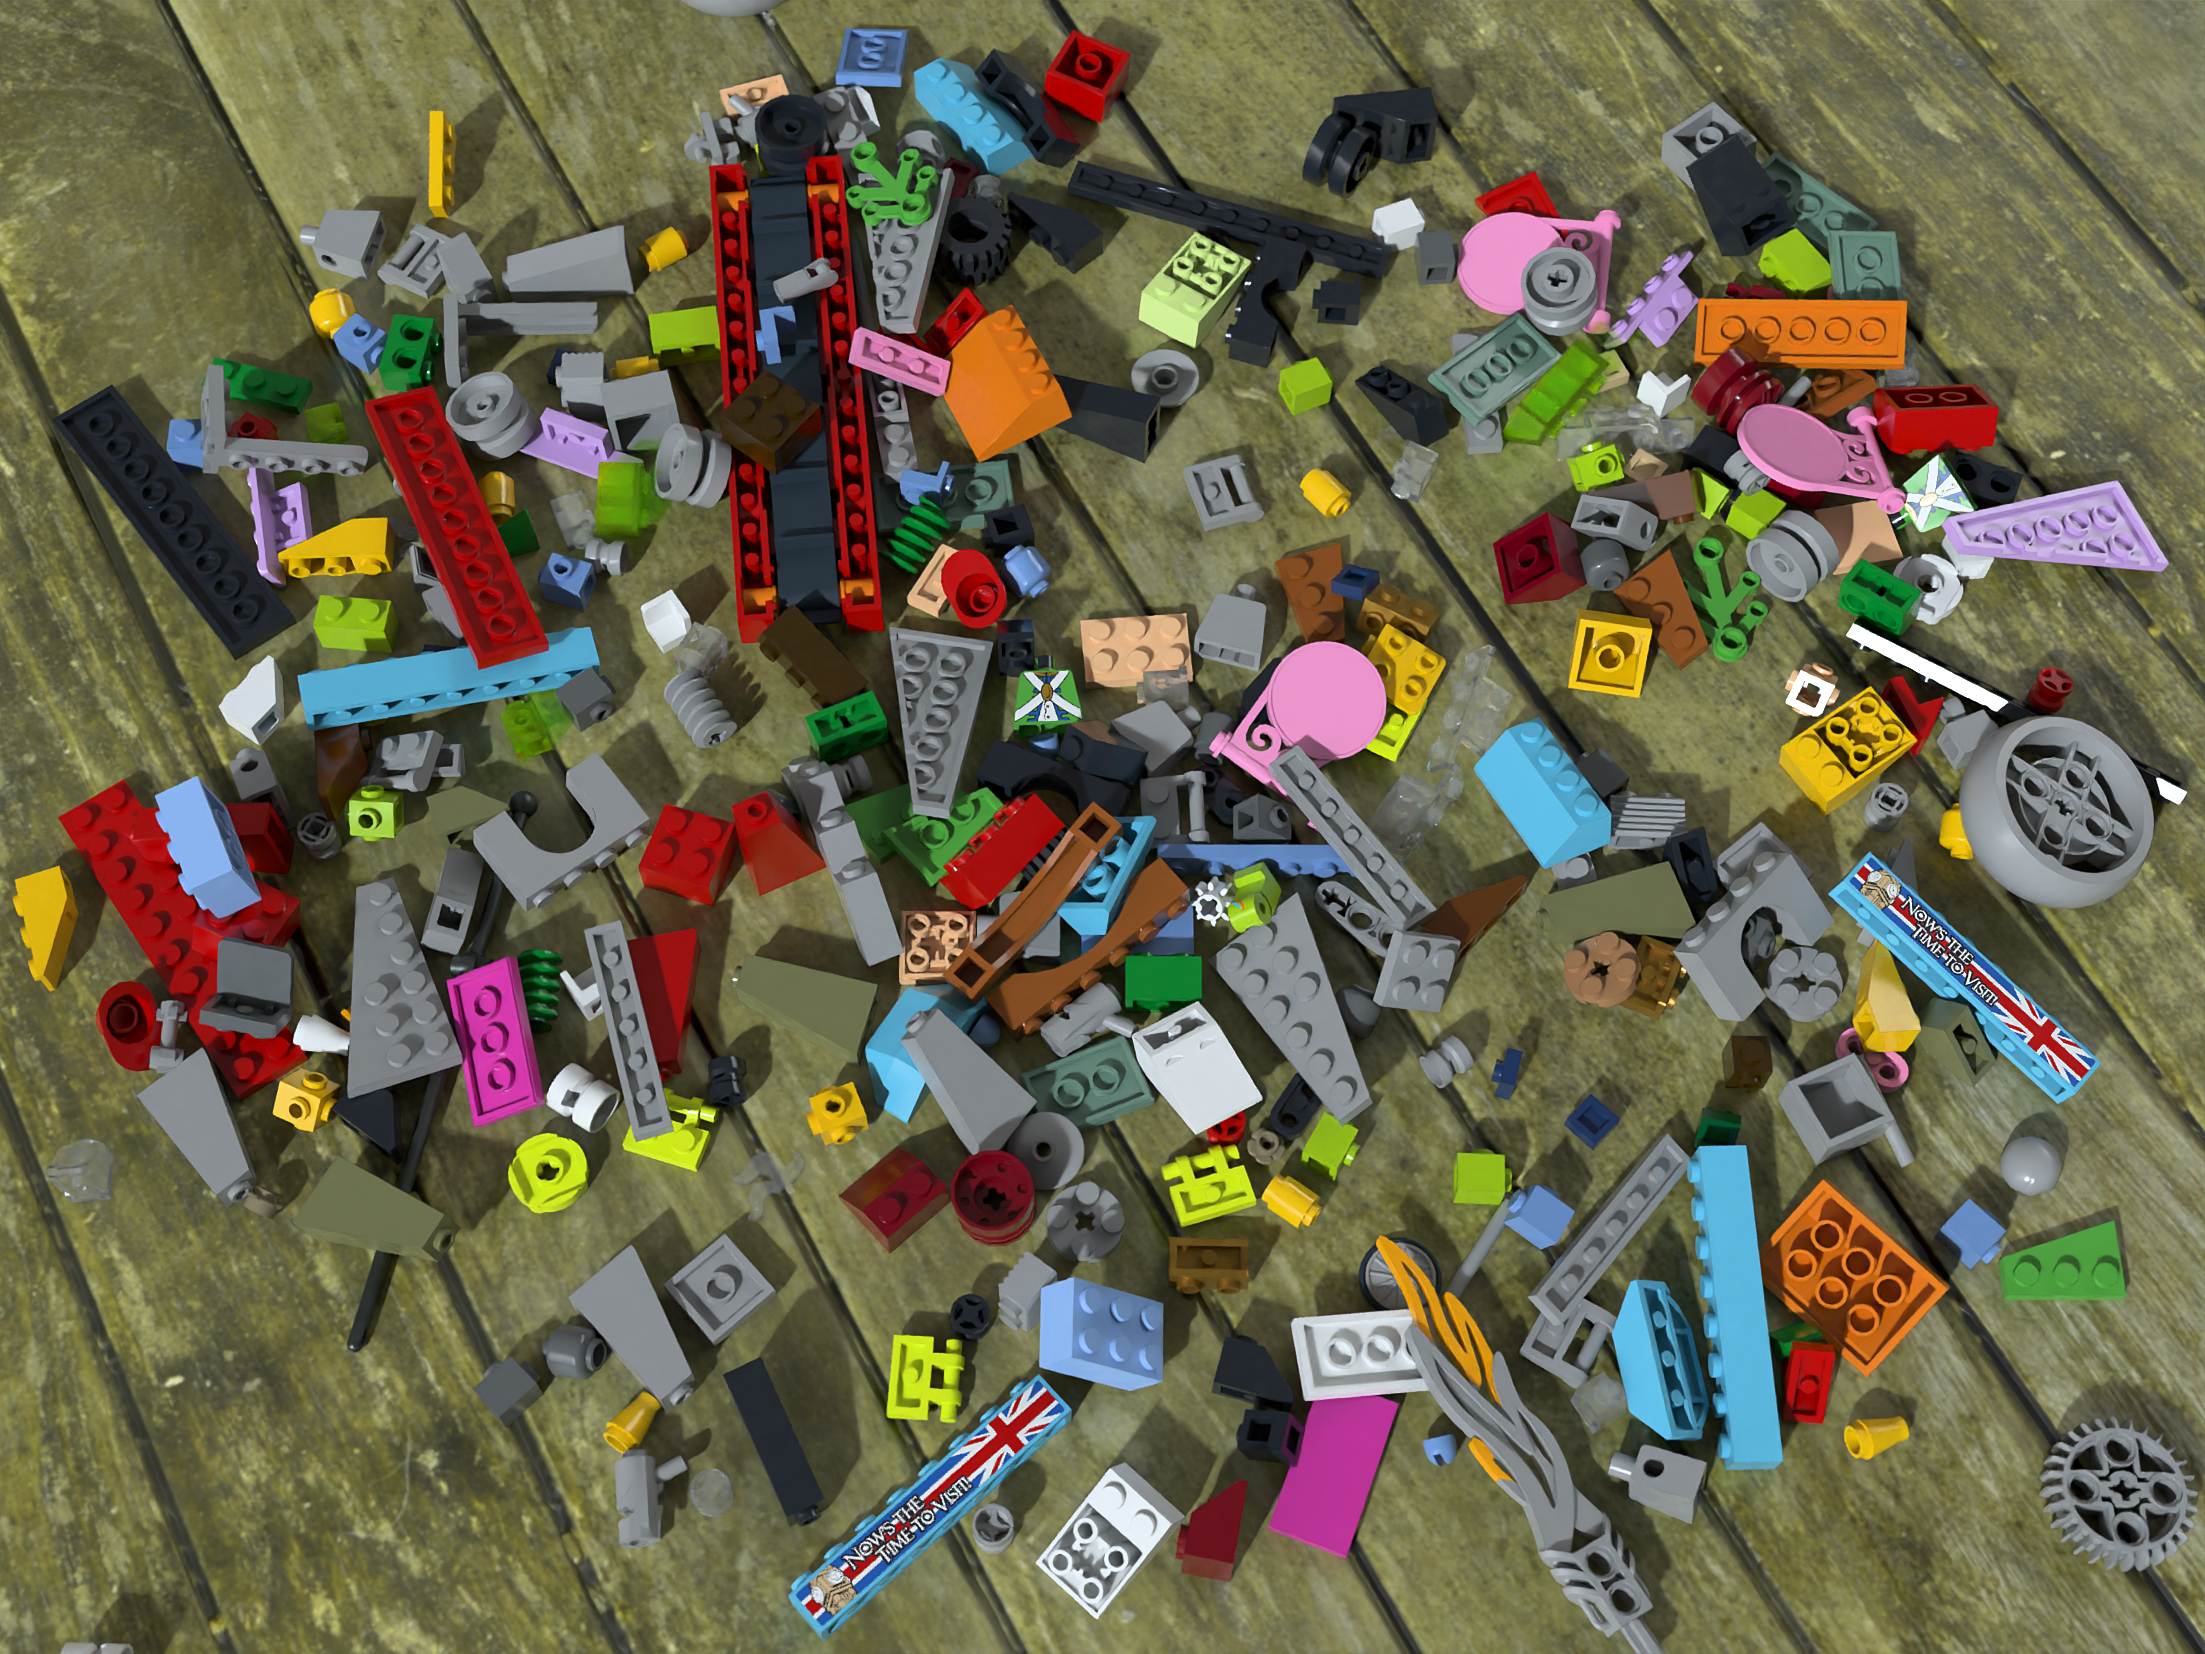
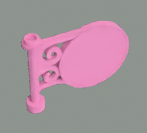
(1503, 245)
(1814, 457)
(1316, 699)

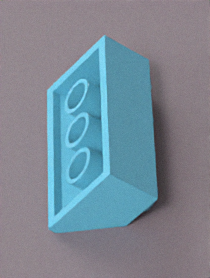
(971, 116)
(1544, 794)

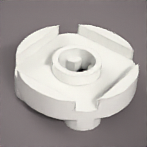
(1944, 581)

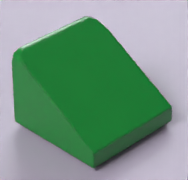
(519, 535)
(1782, 1338)

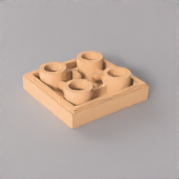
(1860, 532)
(932, 944)

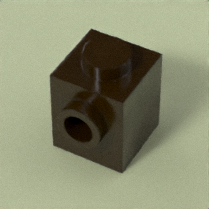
(1747, 1062)

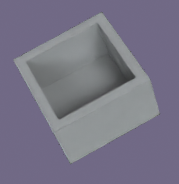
(639, 411)
(1835, 1108)

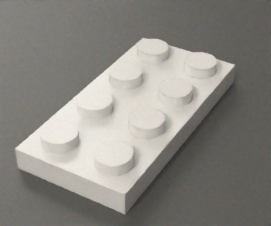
(1359, 1354)

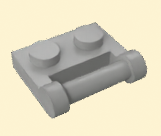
(424, 271)
(1213, 497)
(405, 754)
(1162, 801)
(1549, 1343)

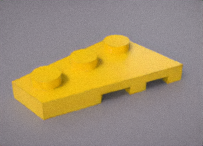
(441, 164)

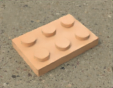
(1123, 648)

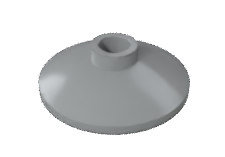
(1169, 368)
(1065, 1143)

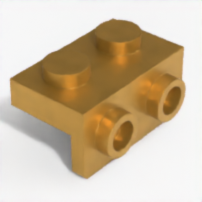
(1390, 606)
(1657, 979)
(1208, 1264)

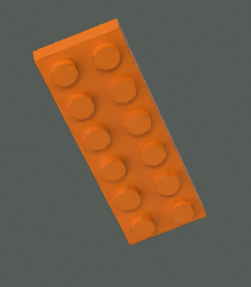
(1804, 332)

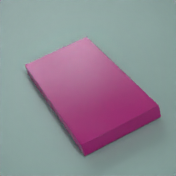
(495, 1042)
(1333, 1471)

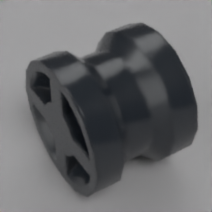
(967, 1309)

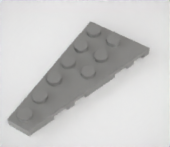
(905, 255)
(939, 700)
(1289, 994)
(395, 1007)

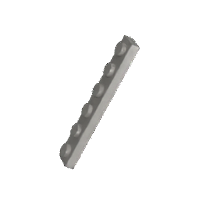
(1351, 839)
(628, 1031)
(1609, 1230)

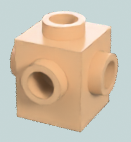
(1807, 701)

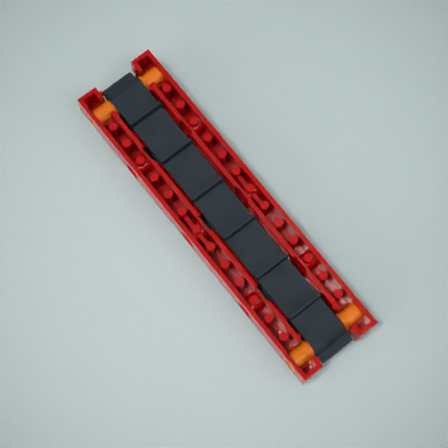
(838, 457)

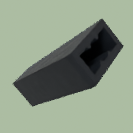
(1111, 416)
(775, 1443)

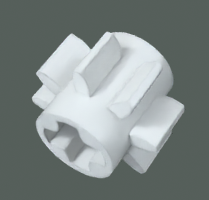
(1204, 904)

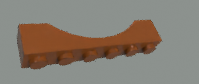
(1008, 936)
(1030, 998)

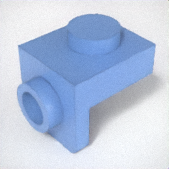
(773, 322)
(928, 486)

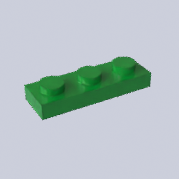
(265, 386)

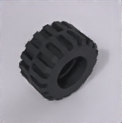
(977, 260)

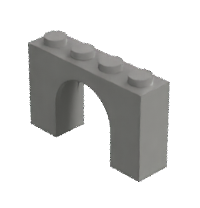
(538, 875)
(1713, 947)

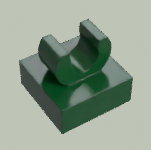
(1717, 1128)

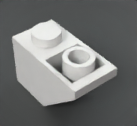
(257, 703)

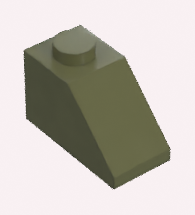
(460, 812)
(1955, 1040)

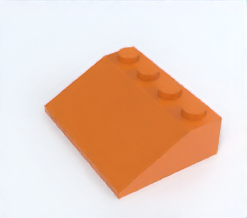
(1001, 386)
(1848, 1277)

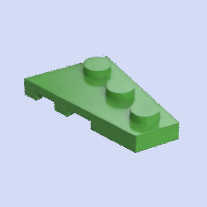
(931, 841)
(2067, 1268)

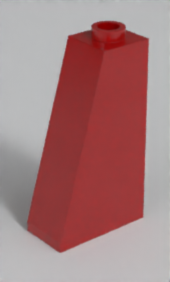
(257, 825)
(774, 843)
(667, 980)

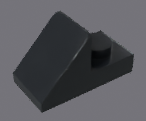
(1692, 865)

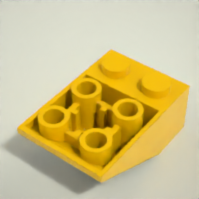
(1846, 750)

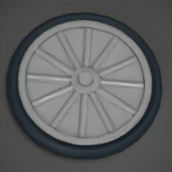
(1381, 1286)

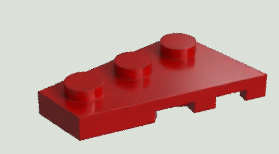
(1521, 196)

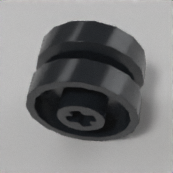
(789, 133)
(1339, 155)

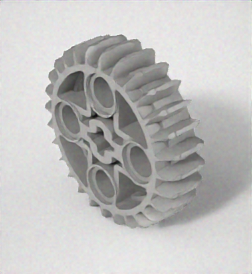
(2109, 1506)

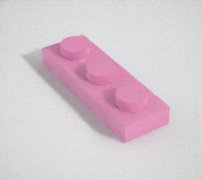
(899, 361)

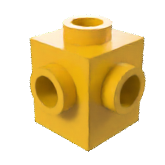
(306, 1100)
(837, 1114)

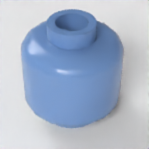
(1025, 571)

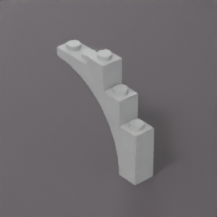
(844, 855)

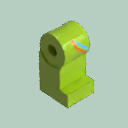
(1254, 899)

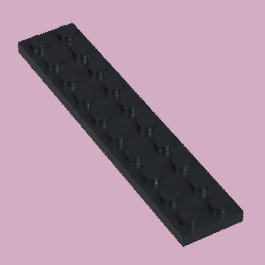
(174, 522)

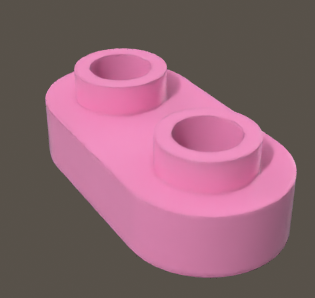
(1877, 1061)

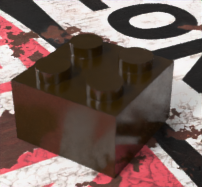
(771, 422)

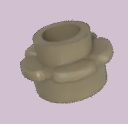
(1261, 1154)
(263, 1202)

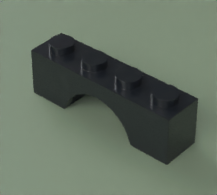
(1011, 83)
(1277, 271)
(1016, 771)

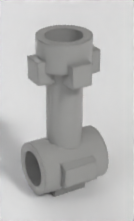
(167, 1055)

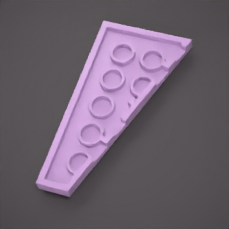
(2071, 527)

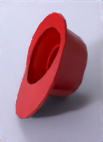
(973, 588)
(129, 1024)

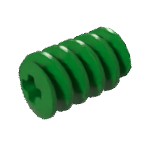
(915, 537)
(538, 982)

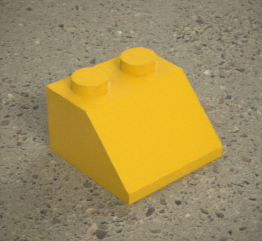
(1609, 653)

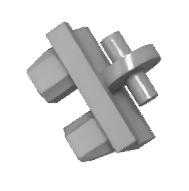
(714, 131)

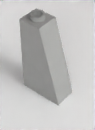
(572, 269)
(968, 1085)
(200, 1121)
(635, 1328)

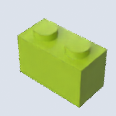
(1796, 267)
(685, 336)
(356, 623)

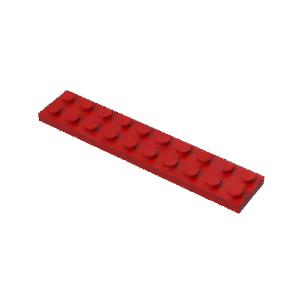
(456, 528)
(162, 923)

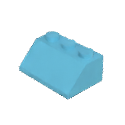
(1100, 895)

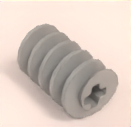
(699, 709)

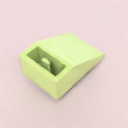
(1192, 290)

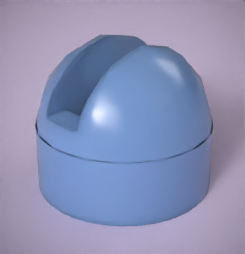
(1045, 744)
(985, 1032)
(1441, 1449)

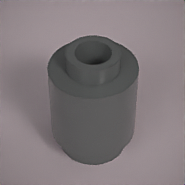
(1210, 727)

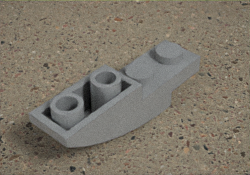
(891, 426)

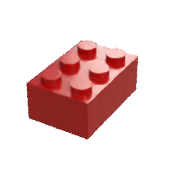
(1935, 418)
(1000, 851)

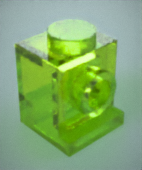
(326, 424)
(525, 730)

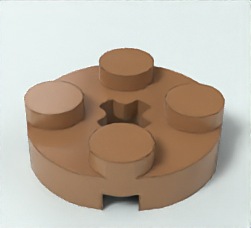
(1597, 952)

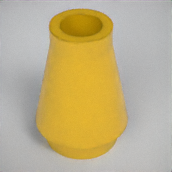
(631, 1424)
(1872, 1436)

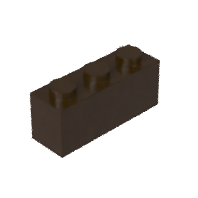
(810, 660)

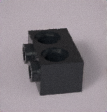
(1986, 482)

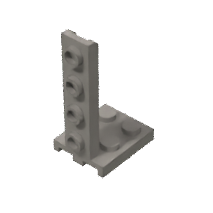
(506, 319)
(262, 453)

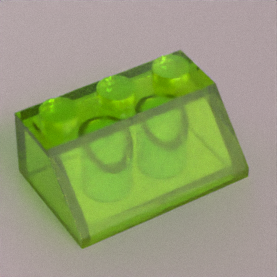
(1556, 396)

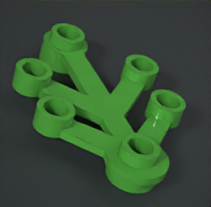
(912, 208)
(1721, 607)

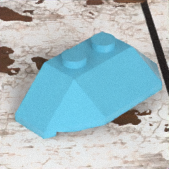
(893, 1074)
(1660, 1363)

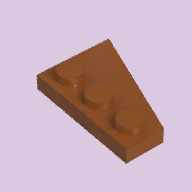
(1835, 392)
(1308, 589)
(1662, 597)

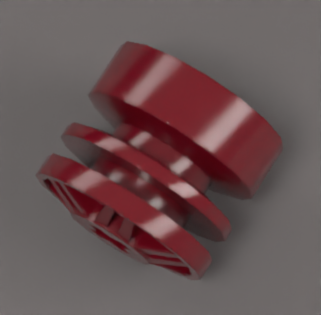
(1734, 387)
(991, 1176)

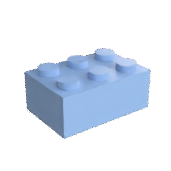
(206, 848)
(1101, 1334)

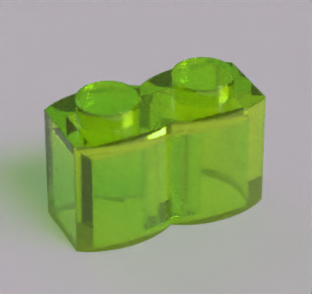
(621, 499)

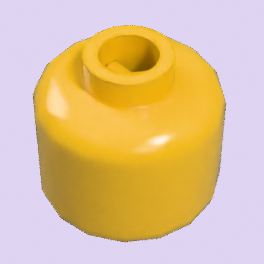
(330, 311)
(1953, 836)

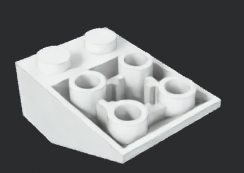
(1195, 1067)
(1110, 1539)

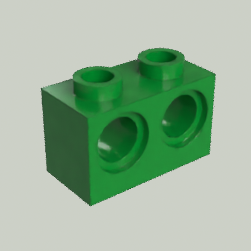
(410, 353)
(1879, 598)
(847, 728)

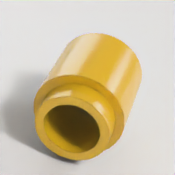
(663, 249)
(634, 367)
(1326, 493)
(498, 495)
(1292, 1201)

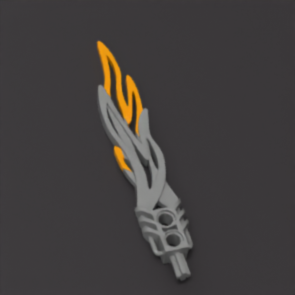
(1511, 1430)

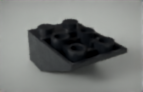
(1402, 121)
(1738, 198)

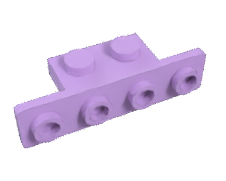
(1659, 308)
(573, 443)
(280, 521)

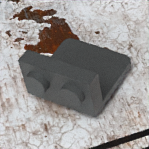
(252, 989)

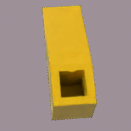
(349, 548)
(49, 917)
(1882, 1007)

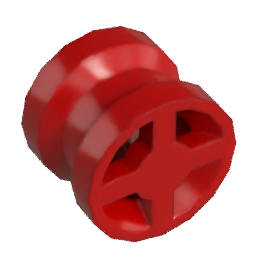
(2050, 689)
(1225, 1137)

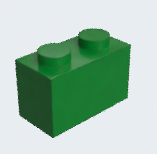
(1162, 982)

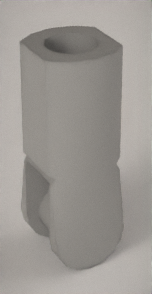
(809, 279)

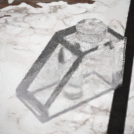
(83, 1171)

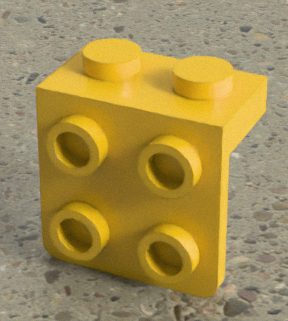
(1404, 666)

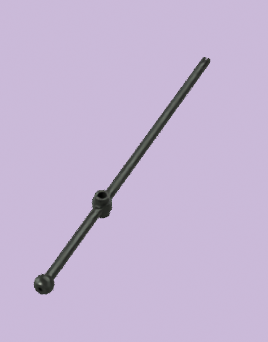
(522, 806)

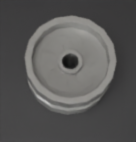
(1559, 291)
(491, 416)
(692, 465)
(1792, 555)

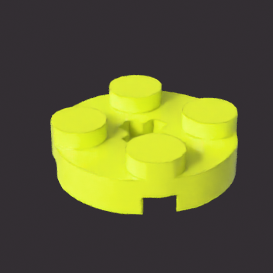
(554, 1194)

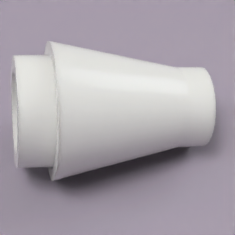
(321, 1036)

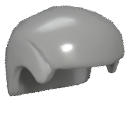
(926, 144)
(2030, 1165)

